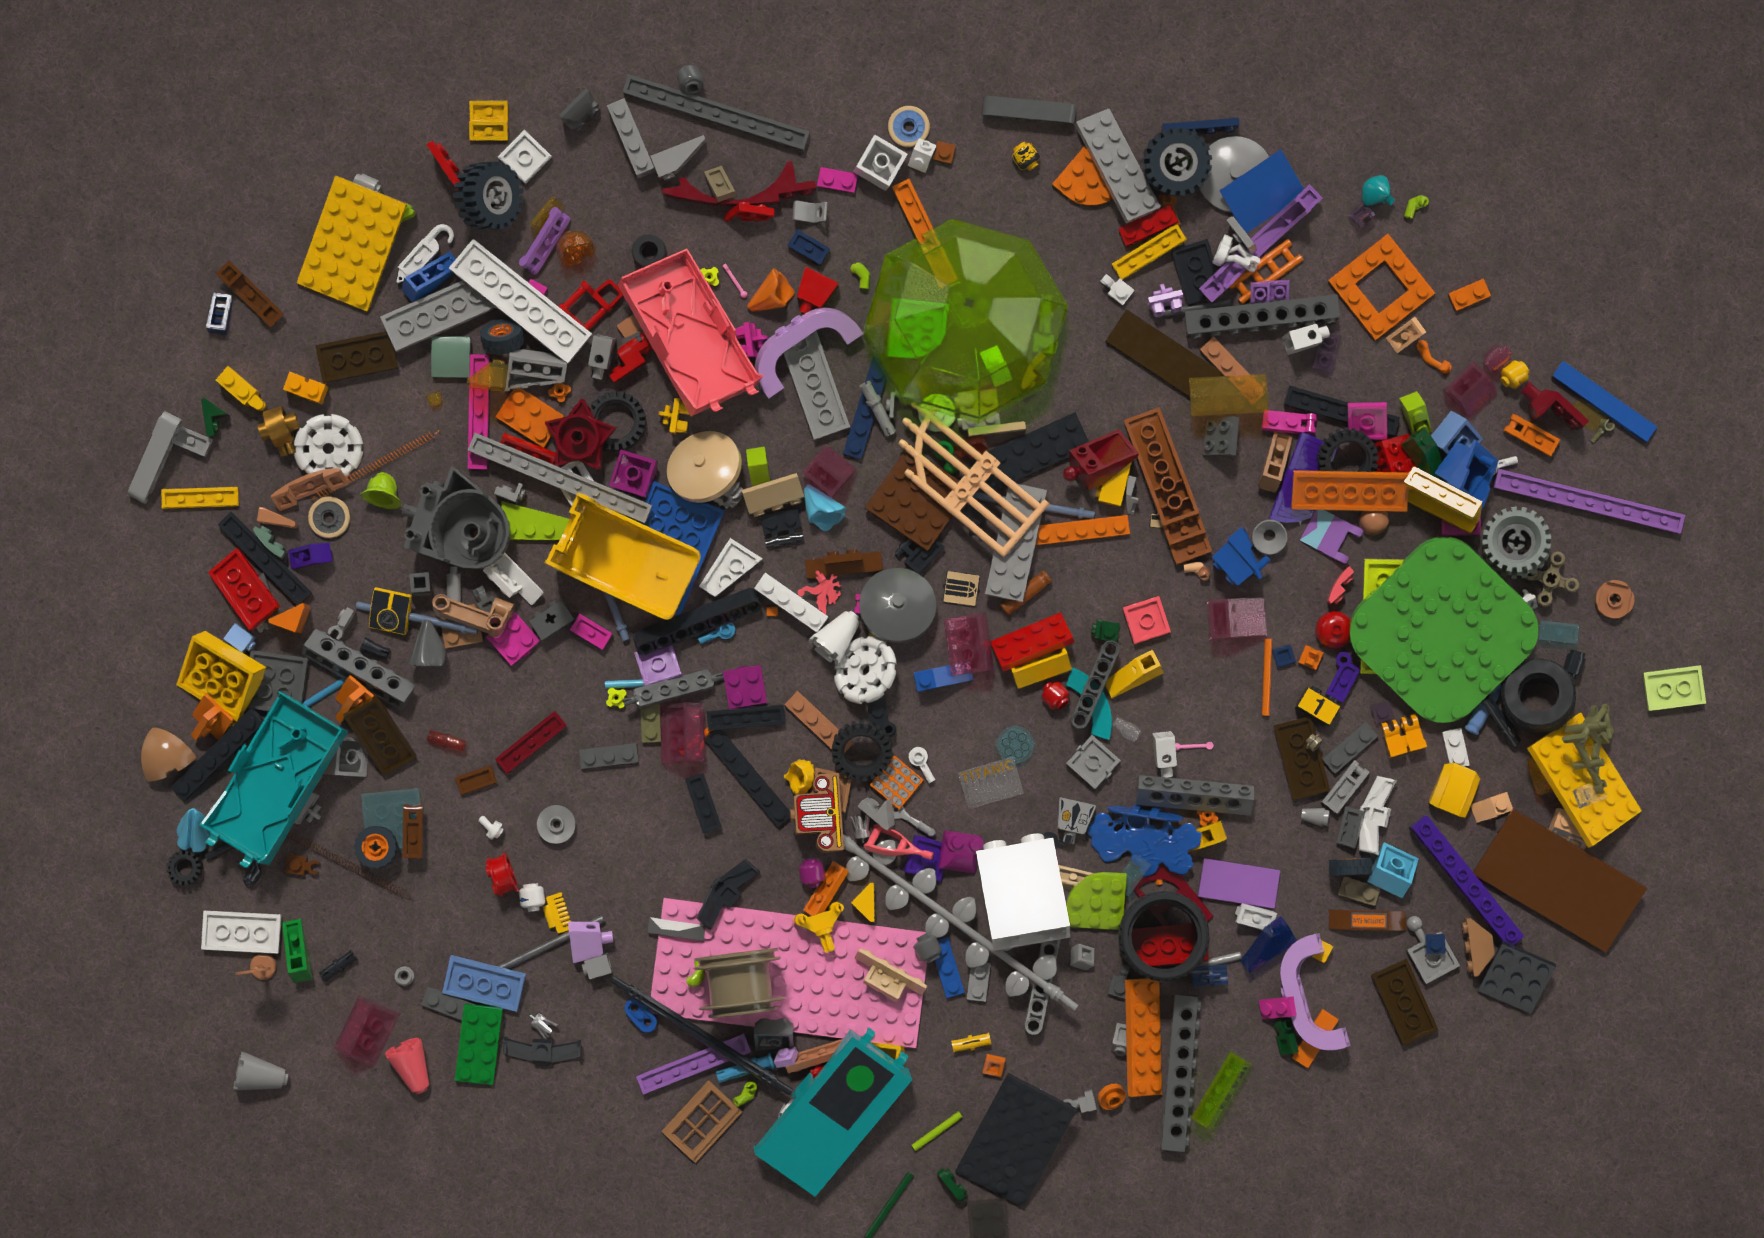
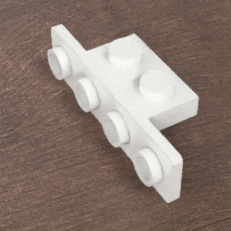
(513, 579)

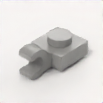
(344, 620)

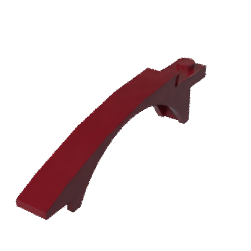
(783, 186)

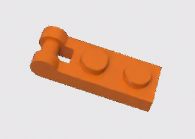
(1532, 435)

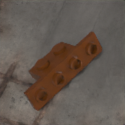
(844, 564)

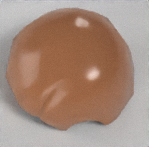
(1373, 522)

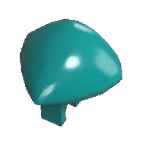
(1376, 191)

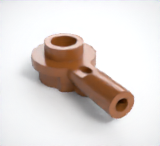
(1165, 200)

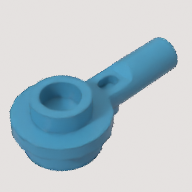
(725, 632)

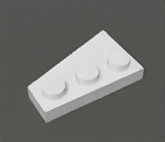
(728, 567)

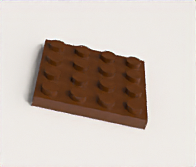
(908, 507)

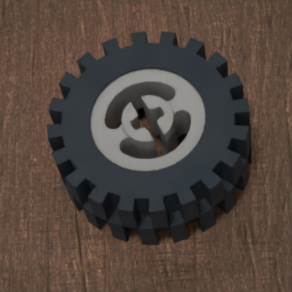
(1166, 143)
(476, 197)

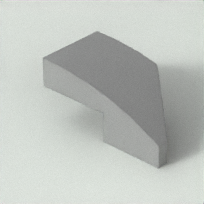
(1130, 501)

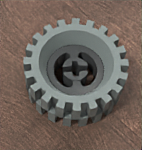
(1519, 523)

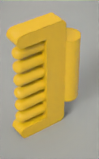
(552, 913)

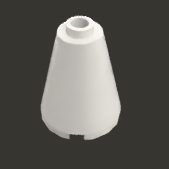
(835, 637)

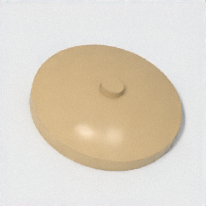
(704, 466)

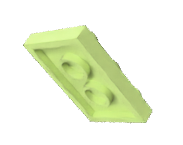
(1674, 688)

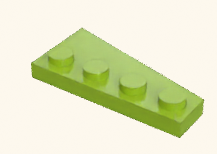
(533, 524)

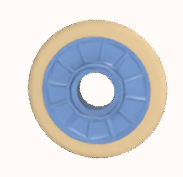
(904, 115)

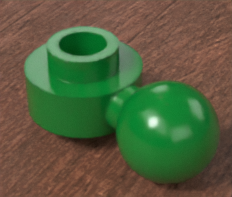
(949, 468)

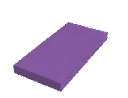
(1239, 883)

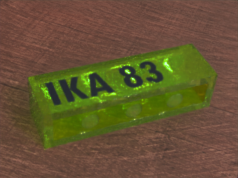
(1221, 1090)

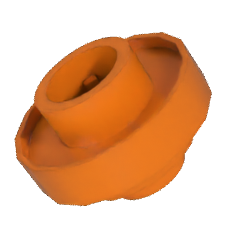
(1111, 1096)

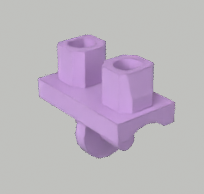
(1163, 298)

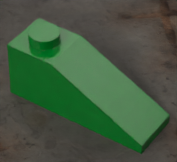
(296, 951)

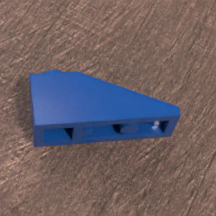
(428, 278)
(938, 678)

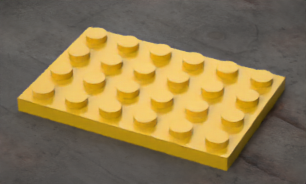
(351, 243)
(1556, 764)

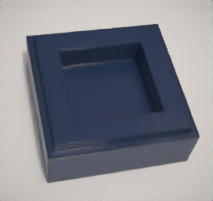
(1283, 656)

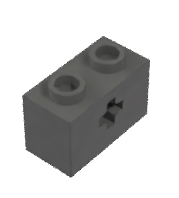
(562, 619)

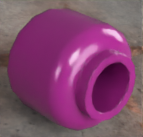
(811, 872)

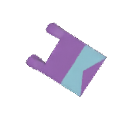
(1327, 533)

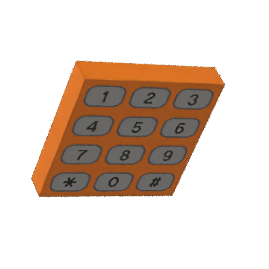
(897, 782)

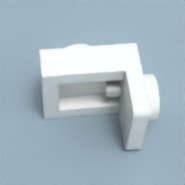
(921, 155)

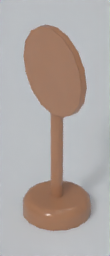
(262, 967)

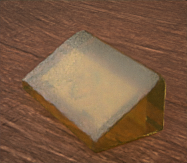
(541, 218)

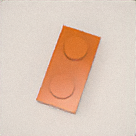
(1469, 294)

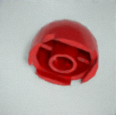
(1333, 630)

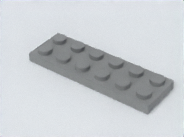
(1117, 165)
(434, 314)
(816, 387)
(1010, 574)

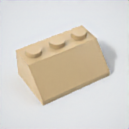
(773, 495)

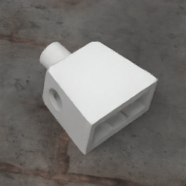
(1298, 339)
(1165, 744)

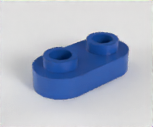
(640, 1015)

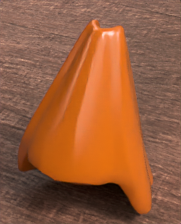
(772, 293)

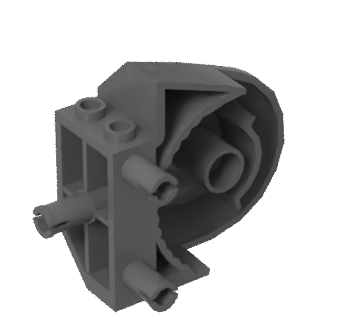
(449, 517)

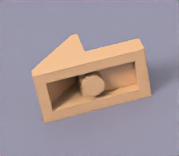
(1406, 335)
(1491, 807)

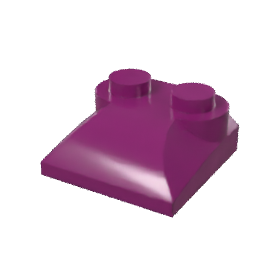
(634, 473)
(959, 851)

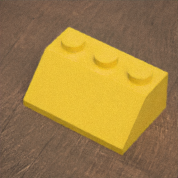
(1041, 668)

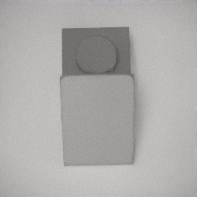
(882, 815)

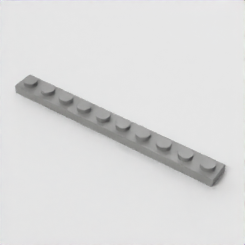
(559, 477)

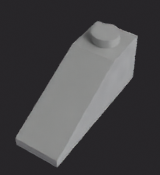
(674, 159)

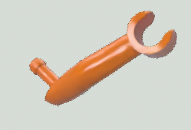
(1423, 349)

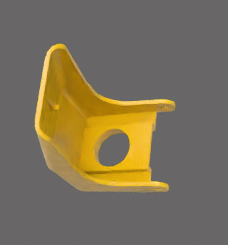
(624, 558)

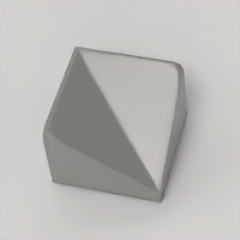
(1082, 957)

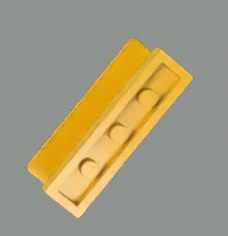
(1443, 500)

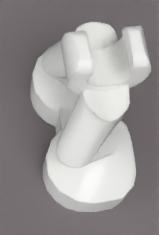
(1225, 248)

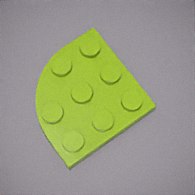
(1097, 901)

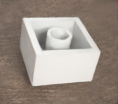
(880, 162)

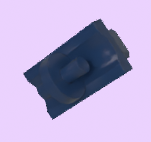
(1210, 975)

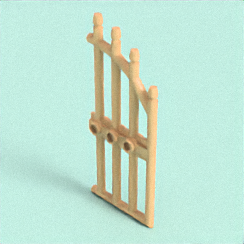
(969, 484)

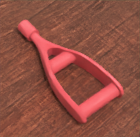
(901, 847)

